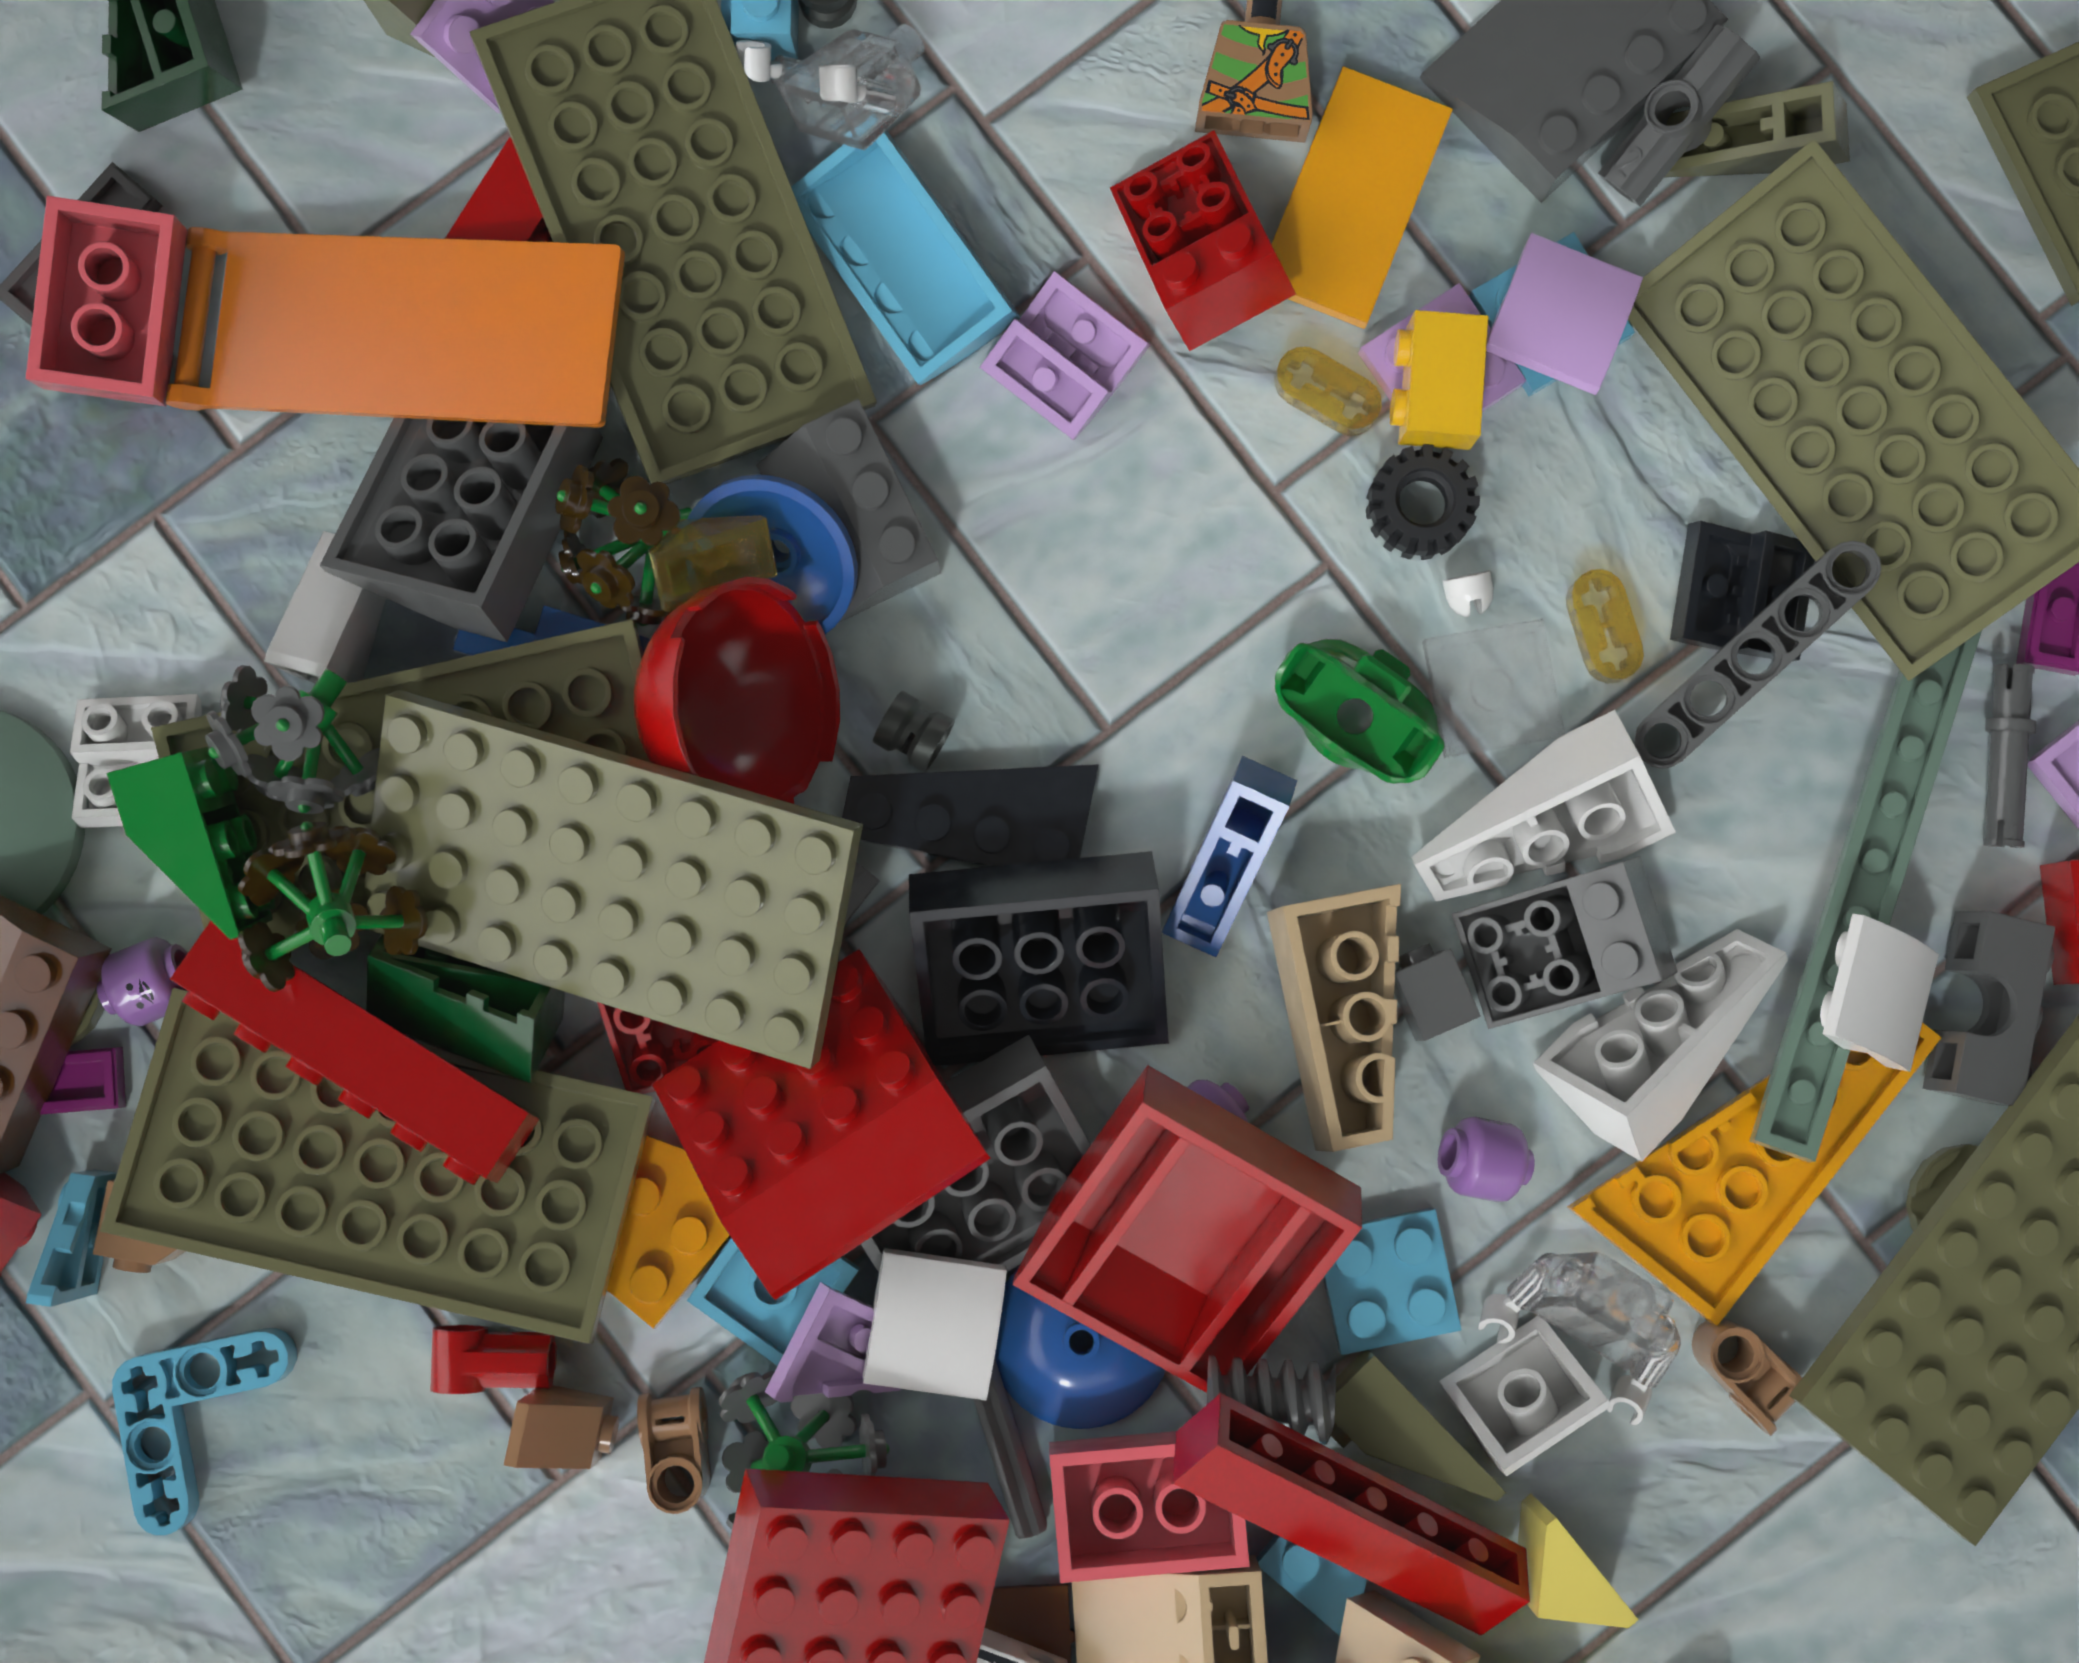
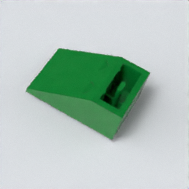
(191, 828)

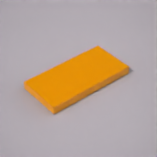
(1357, 194)

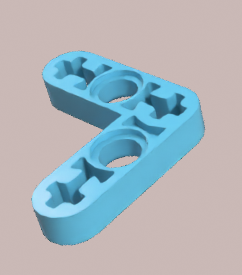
(173, 1390)

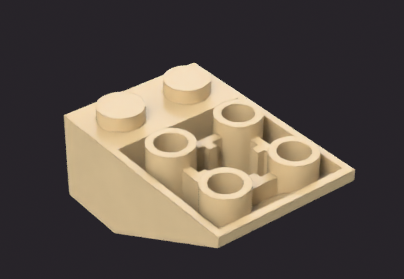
(1172, 1618)

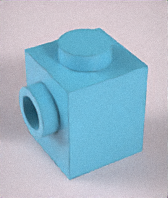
(764, 21)

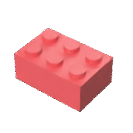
(106, 301)
(1128, 1518)

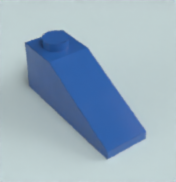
(1230, 856)

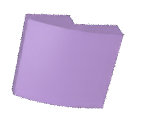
(1563, 314)
(1065, 356)

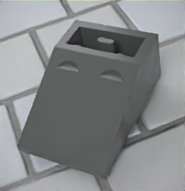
(1565, 943)

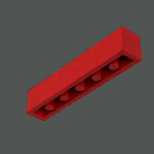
(361, 1055)
(1350, 1515)

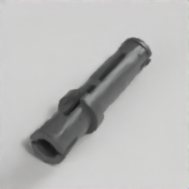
(2009, 755)

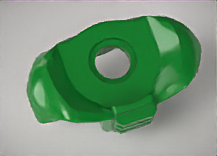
(1404, 728)

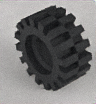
(1441, 472)

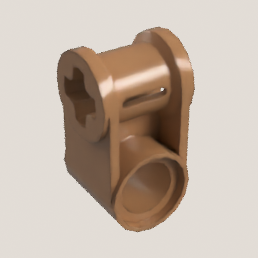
(1754, 1378)
(674, 1443)

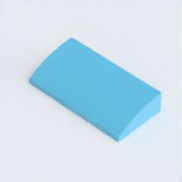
(902, 257)

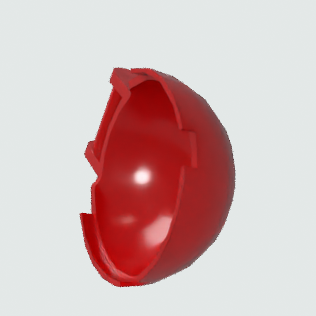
(739, 690)

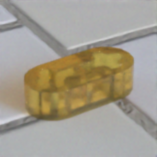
(1334, 379)
(1618, 622)

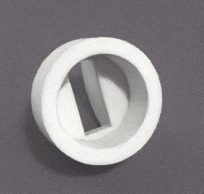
(1469, 587)

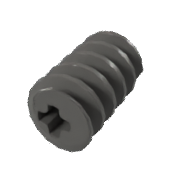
(1280, 1398)

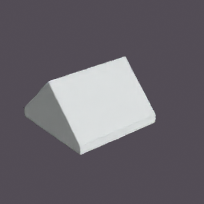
(1524, 1395)

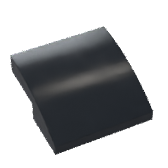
(1730, 580)

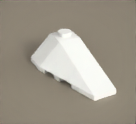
(1564, 805)
(1652, 1056)

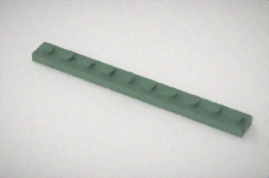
(1866, 884)

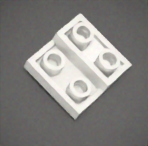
(115, 736)
(1879, 992)
(935, 1324)

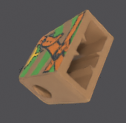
(1258, 78)

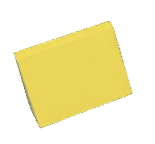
(1561, 1575)

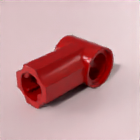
(472, 1359)

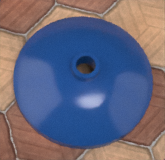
(821, 553)
(1063, 1383)

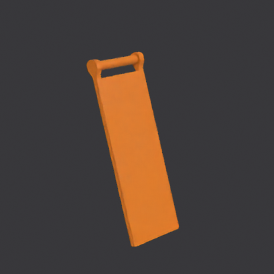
(402, 327)

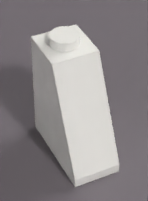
(326, 625)

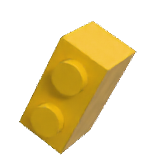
(1441, 379)

